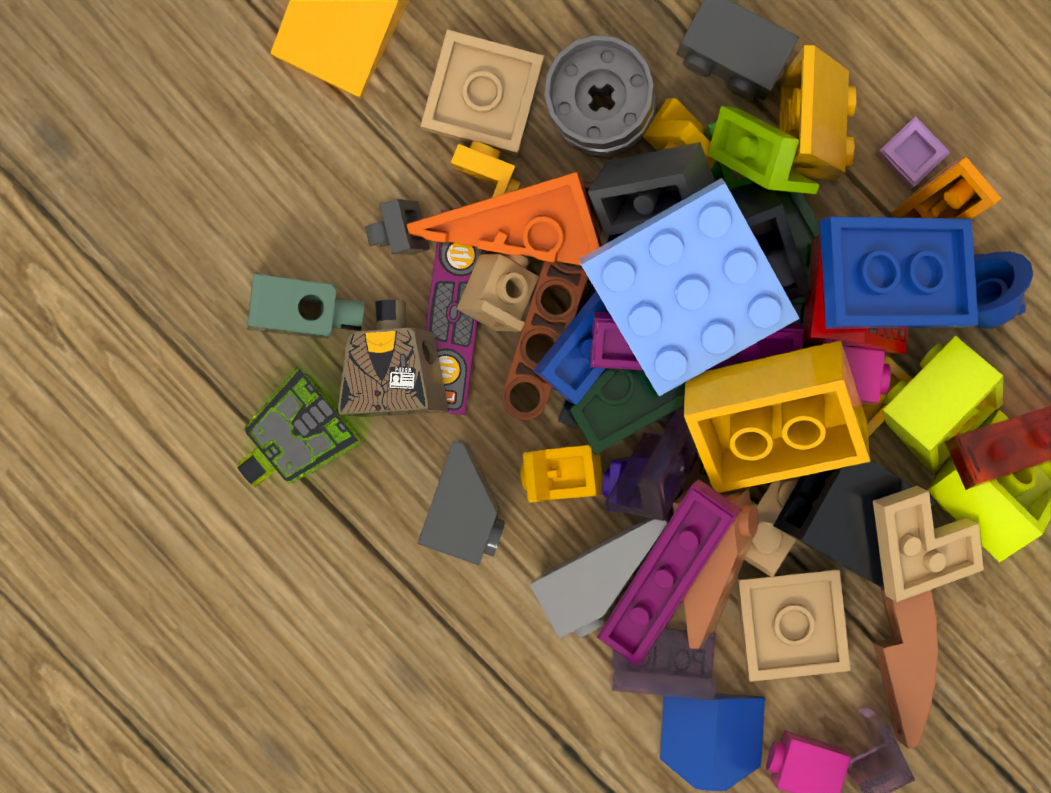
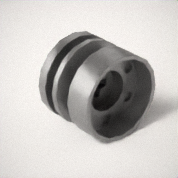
(600, 67)

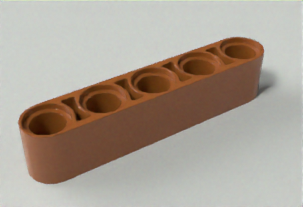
(541, 323)

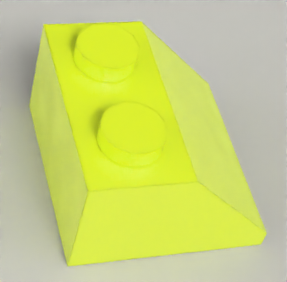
(945, 399)
(1007, 510)

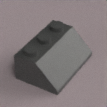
(462, 510)

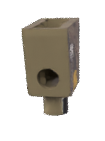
(391, 368)

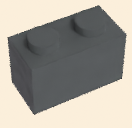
(736, 48)
(647, 184)

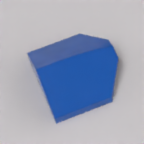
(712, 740)

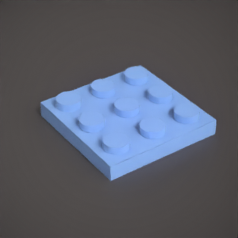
(689, 287)

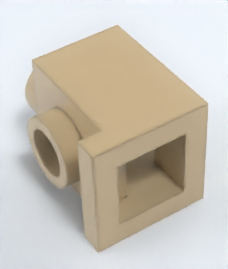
(499, 291)

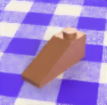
(713, 586)

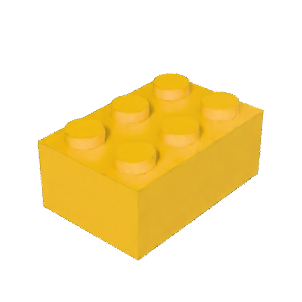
(777, 418)

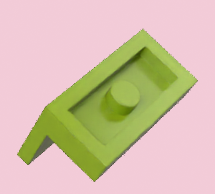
(758, 151)

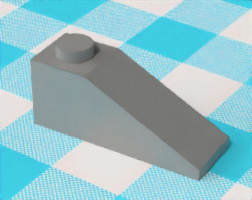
(589, 583)

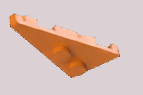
(536, 221)

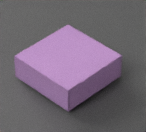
(913, 152)

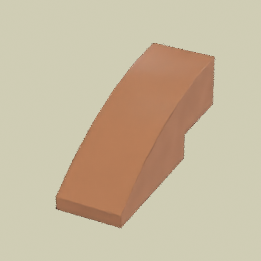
(909, 663)

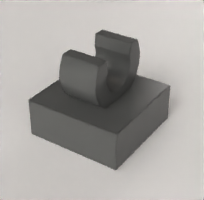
(394, 230)

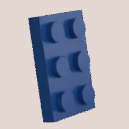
(898, 273)

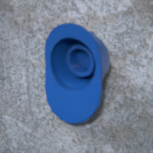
(1001, 287)

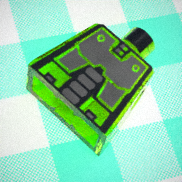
(296, 433)

